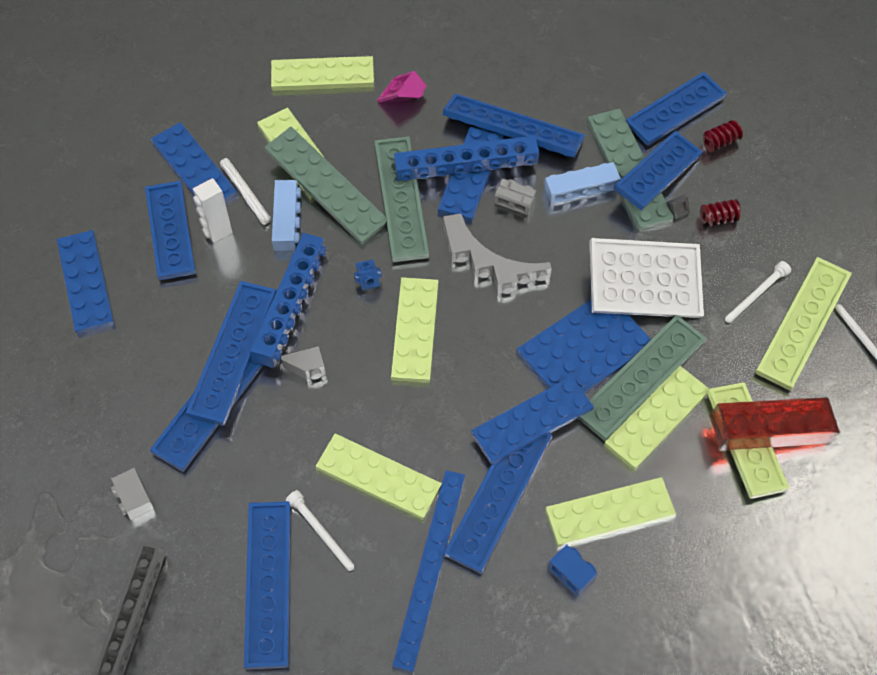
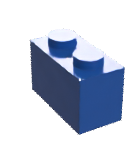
(572, 569)

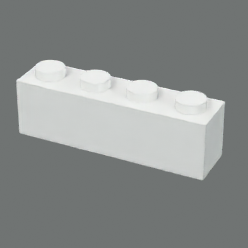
(212, 210)

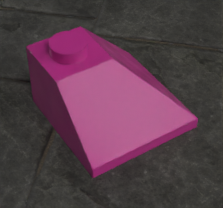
(403, 88)

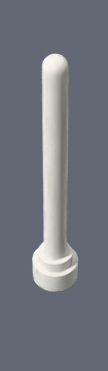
(781, 270)
(857, 330)
(296, 501)

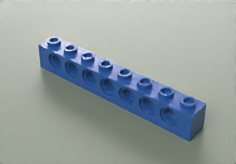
(466, 158)
(288, 300)

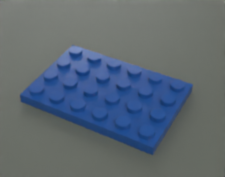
(583, 347)

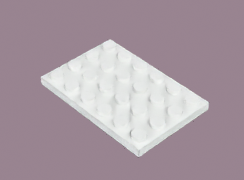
(646, 278)

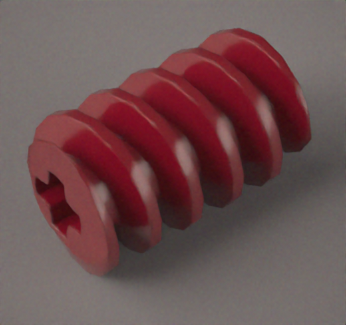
(722, 135)
(720, 210)

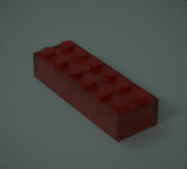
(774, 423)

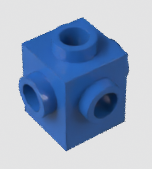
(367, 274)

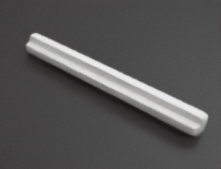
(245, 191)

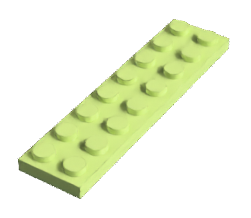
(803, 324)

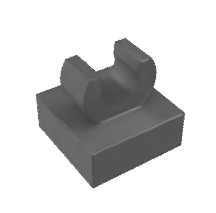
(679, 206)

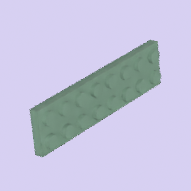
(621, 148)
(326, 185)
(401, 204)
(642, 377)

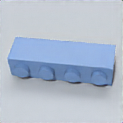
(581, 183)
(285, 215)

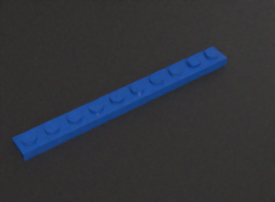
(428, 572)

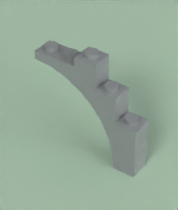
(485, 263)

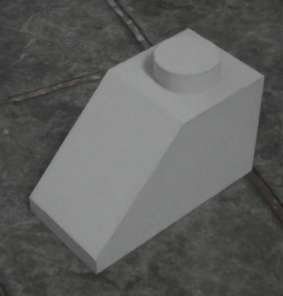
(305, 363)

